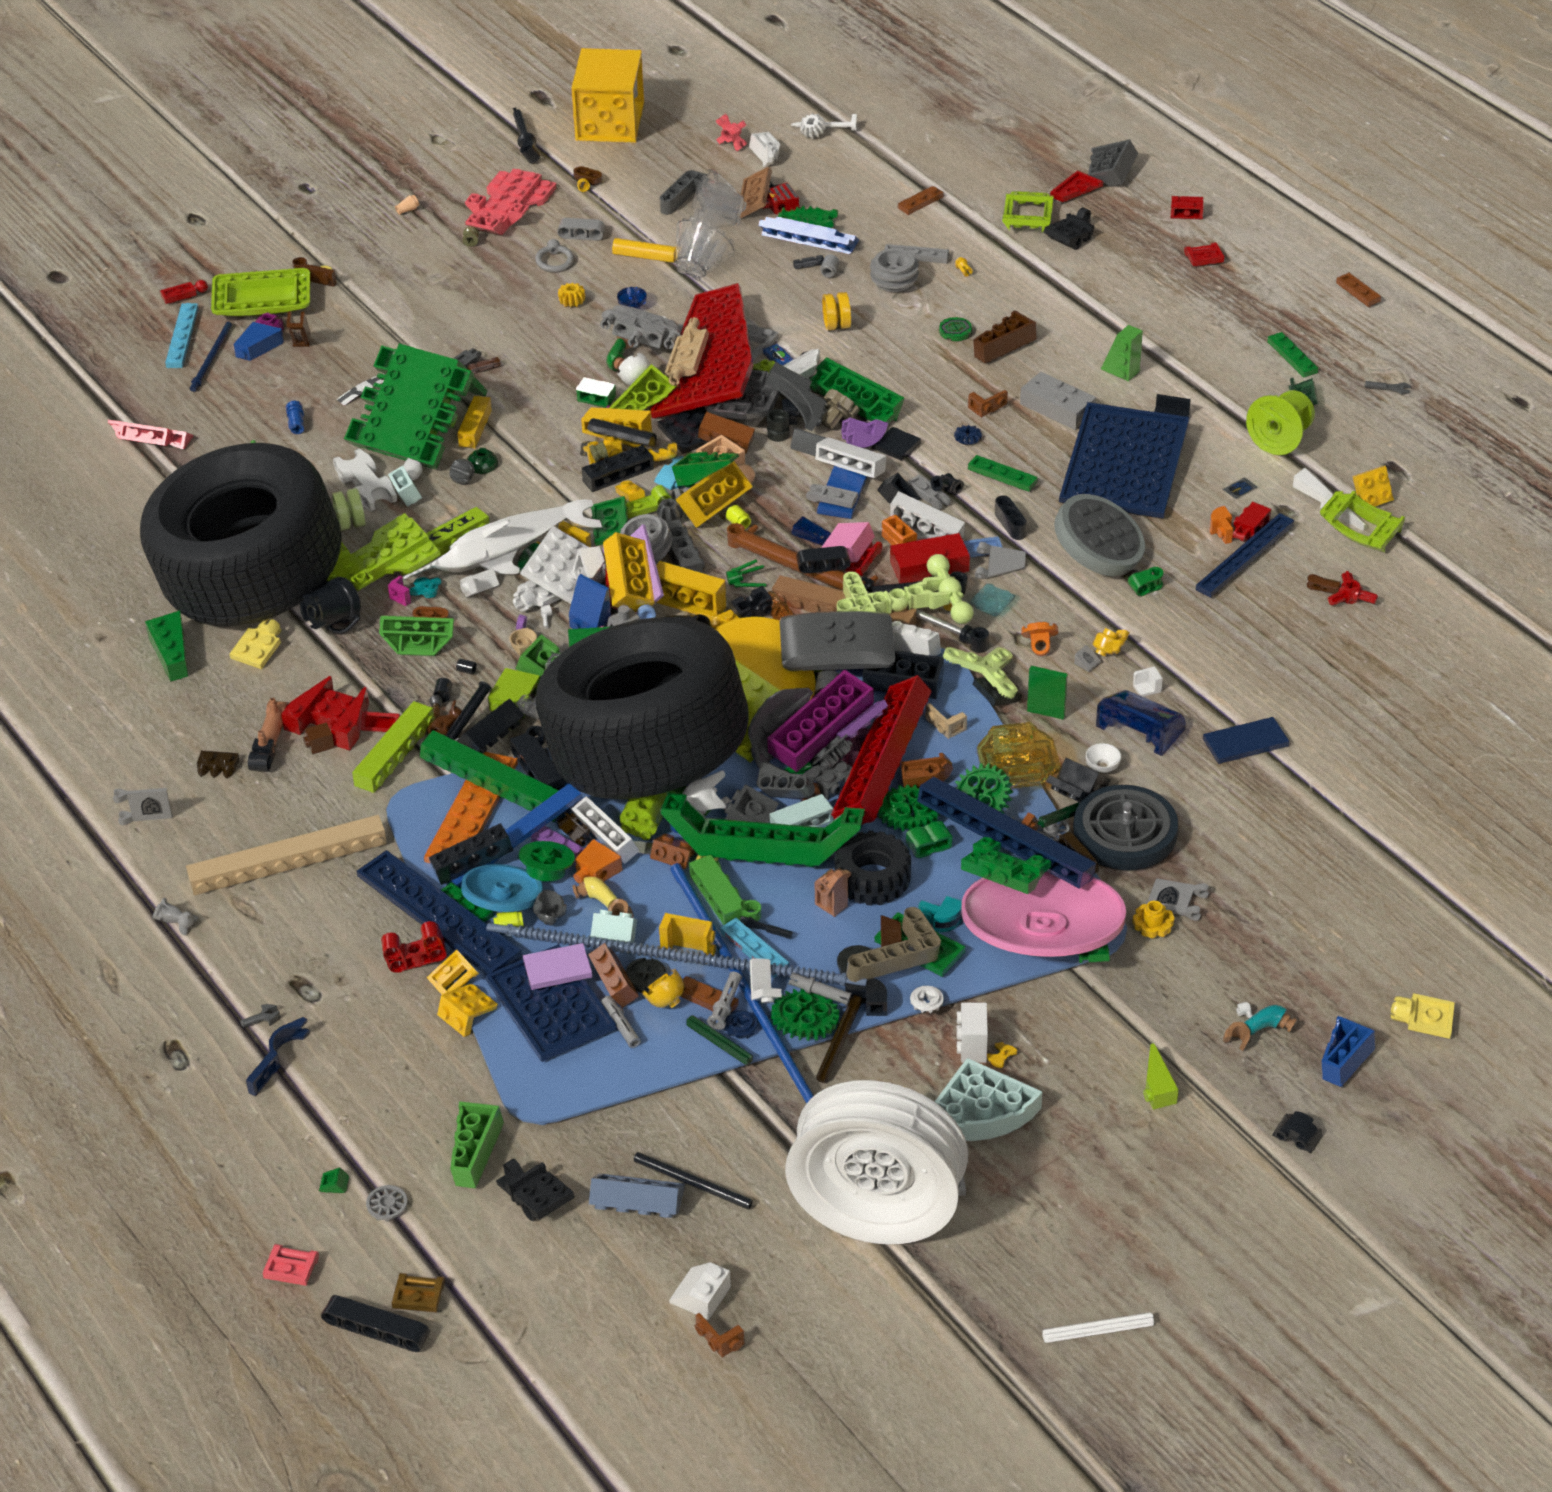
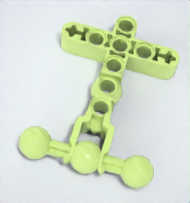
(913, 596)

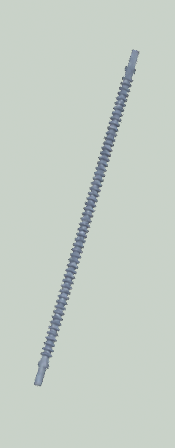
(510, 930)

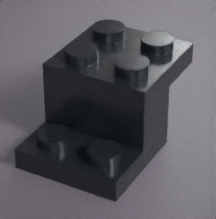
(1076, 780)

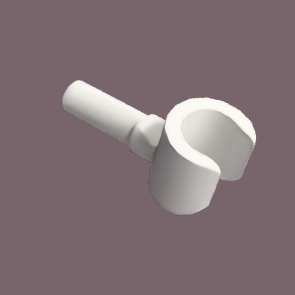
(545, 611)
(1244, 1009)

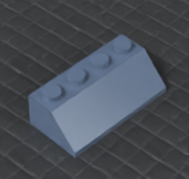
(636, 1194)

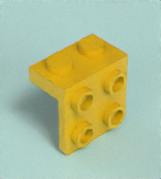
(462, 1006)

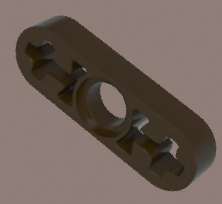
(1070, 841)

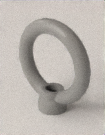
(553, 246)

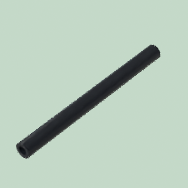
(693, 1180)

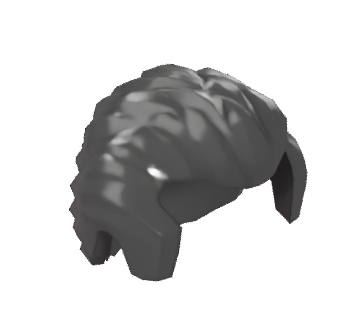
(549, 907)

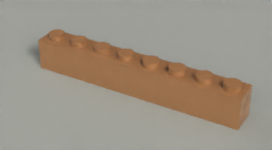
(821, 598)

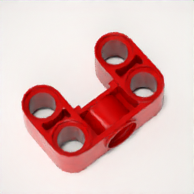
(414, 954)

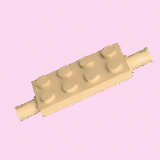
(686, 352)

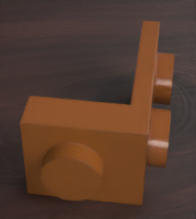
(723, 1344)

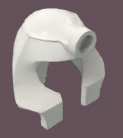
(703, 793)

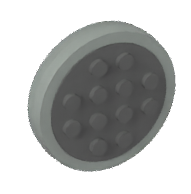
(1099, 535)

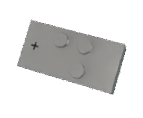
(1055, 399)

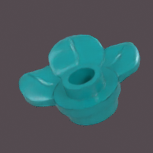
(426, 587)

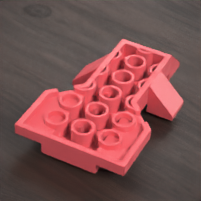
(509, 200)

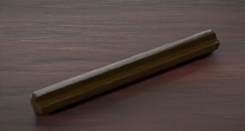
(838, 1039)

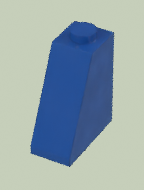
(257, 340)

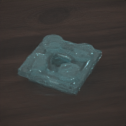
(992, 599)

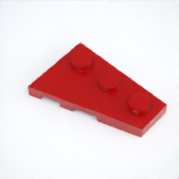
(1074, 186)

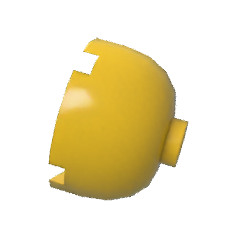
(665, 990)

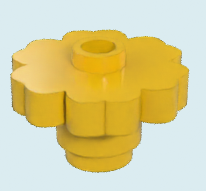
(1153, 919)

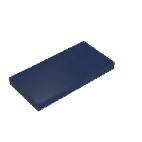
(1245, 740)

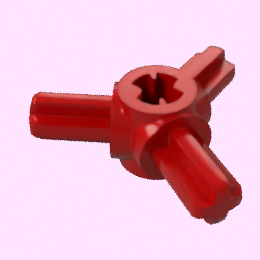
(1351, 592)

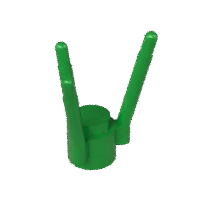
(735, 575)

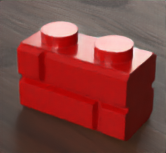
(1186, 207)

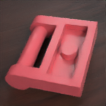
(288, 1269)

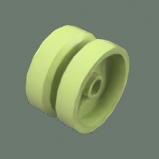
(348, 509)

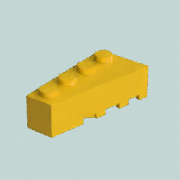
(632, 418)

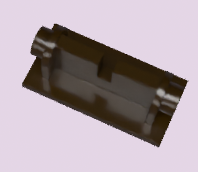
(570, 823)

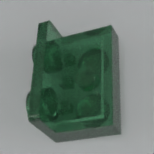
(1306, 387)

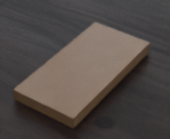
(755, 190)

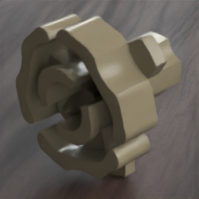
(838, 407)

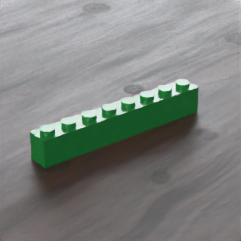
(485, 771)

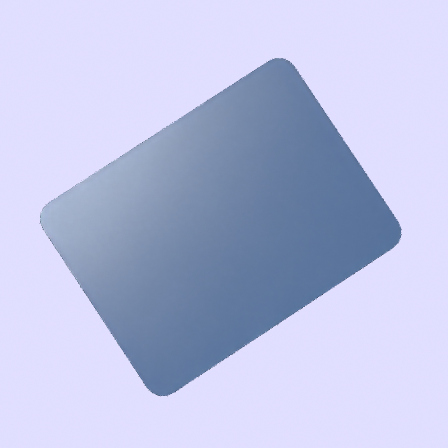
(670, 1051)

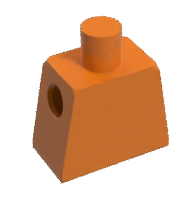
(597, 862)

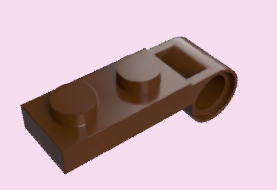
(317, 274)

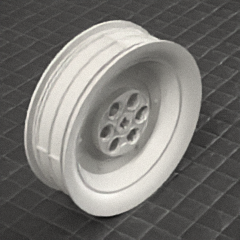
(877, 1162)

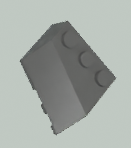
(1112, 162)

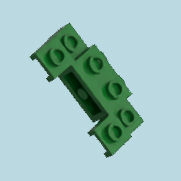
(1002, 868)

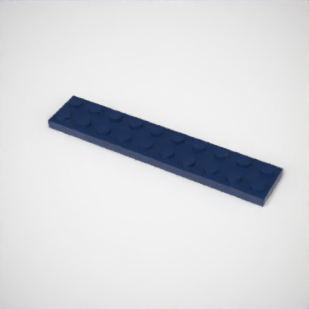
(428, 903)

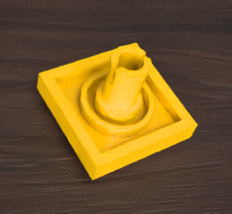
(1374, 486)

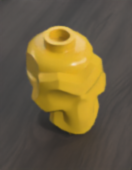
(1109, 641)

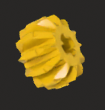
(571, 294)

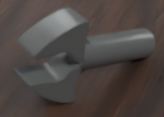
(263, 1016)

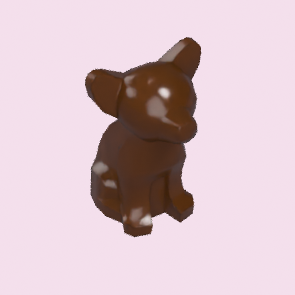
(443, 723)

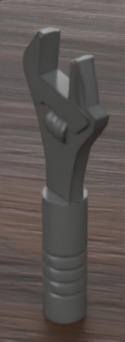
(1394, 387)

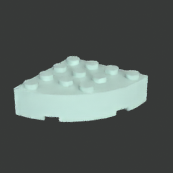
(988, 1102)

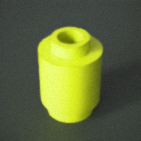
(737, 515)
(505, 918)

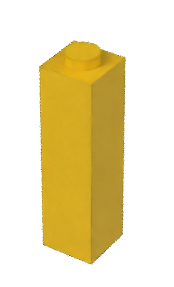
(474, 422)

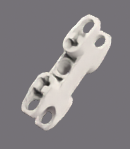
(361, 473)

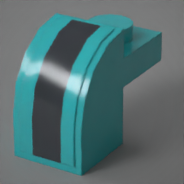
(943, 917)

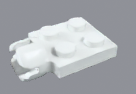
(530, 595)

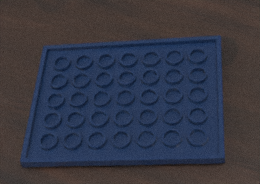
(1126, 457)

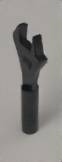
(752, 923)

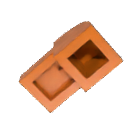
(1221, 524)

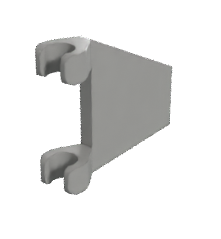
(1000, 561)

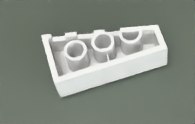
(924, 519)

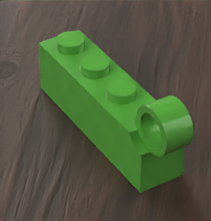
(720, 893)

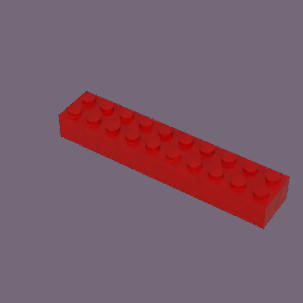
(883, 749)

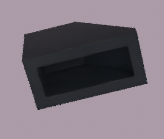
(892, 485)

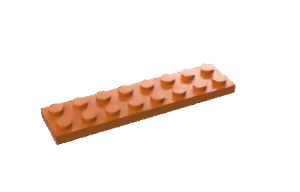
(468, 812)

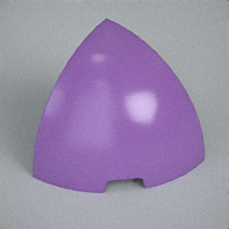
(862, 433)

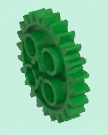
(986, 778)
(898, 812)
(804, 1015)

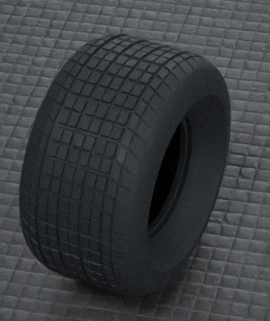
(241, 534)
(642, 707)

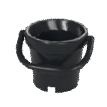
(332, 604)

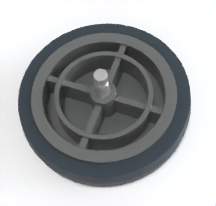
(1126, 826)

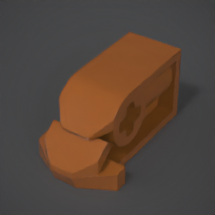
(924, 769)

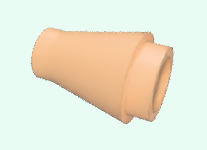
(408, 204)

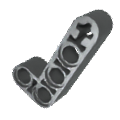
(679, 191)

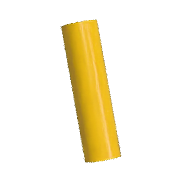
(644, 250)

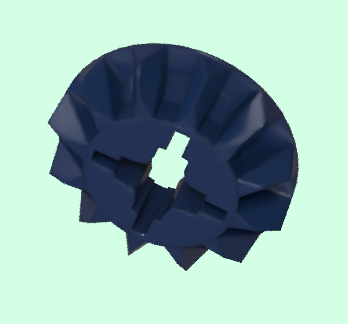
(973, 436)
(745, 1018)

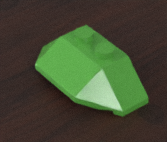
(416, 634)

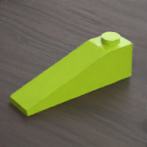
(645, 391)

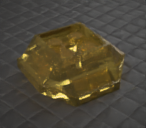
(1021, 753)

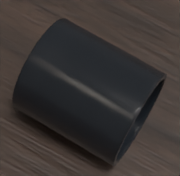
(443, 688)

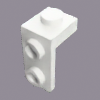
(479, 582)
(761, 981)

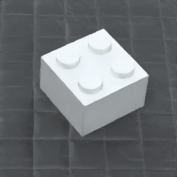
(972, 1032)

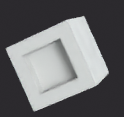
(1147, 681)

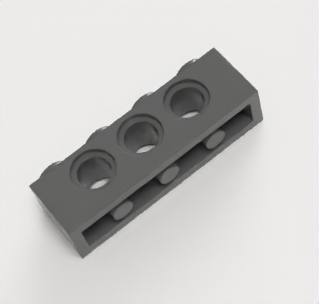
(682, 549)

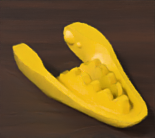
(665, 454)

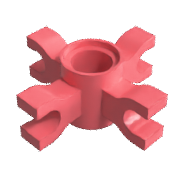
(731, 132)

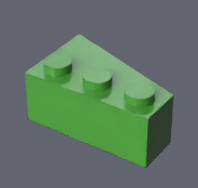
(1125, 354)

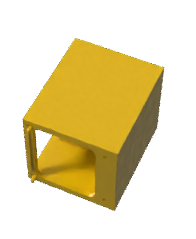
(605, 95)

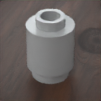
(829, 266)

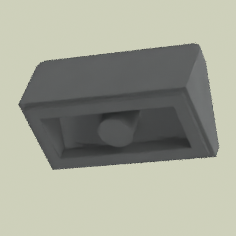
(805, 441)

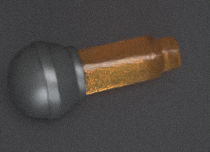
(435, 702)

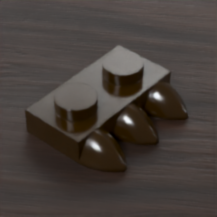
(216, 763)

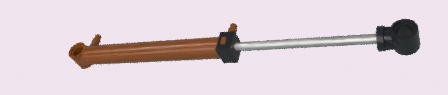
(740, 538)

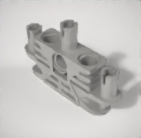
(640, 326)

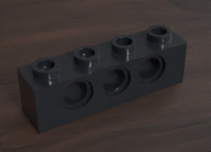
(471, 853)

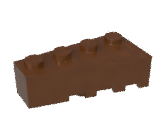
(1005, 337)

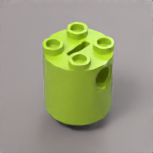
(642, 815)

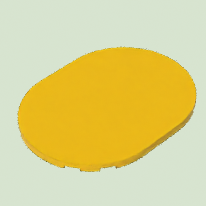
(758, 647)

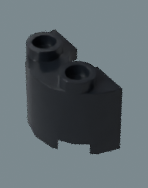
(755, 605)
(1299, 1129)

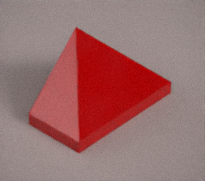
(378, 721)

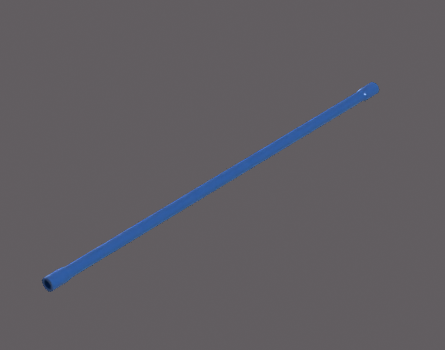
(682, 879)

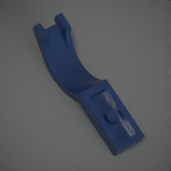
(270, 1063)

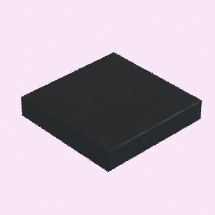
(897, 443)

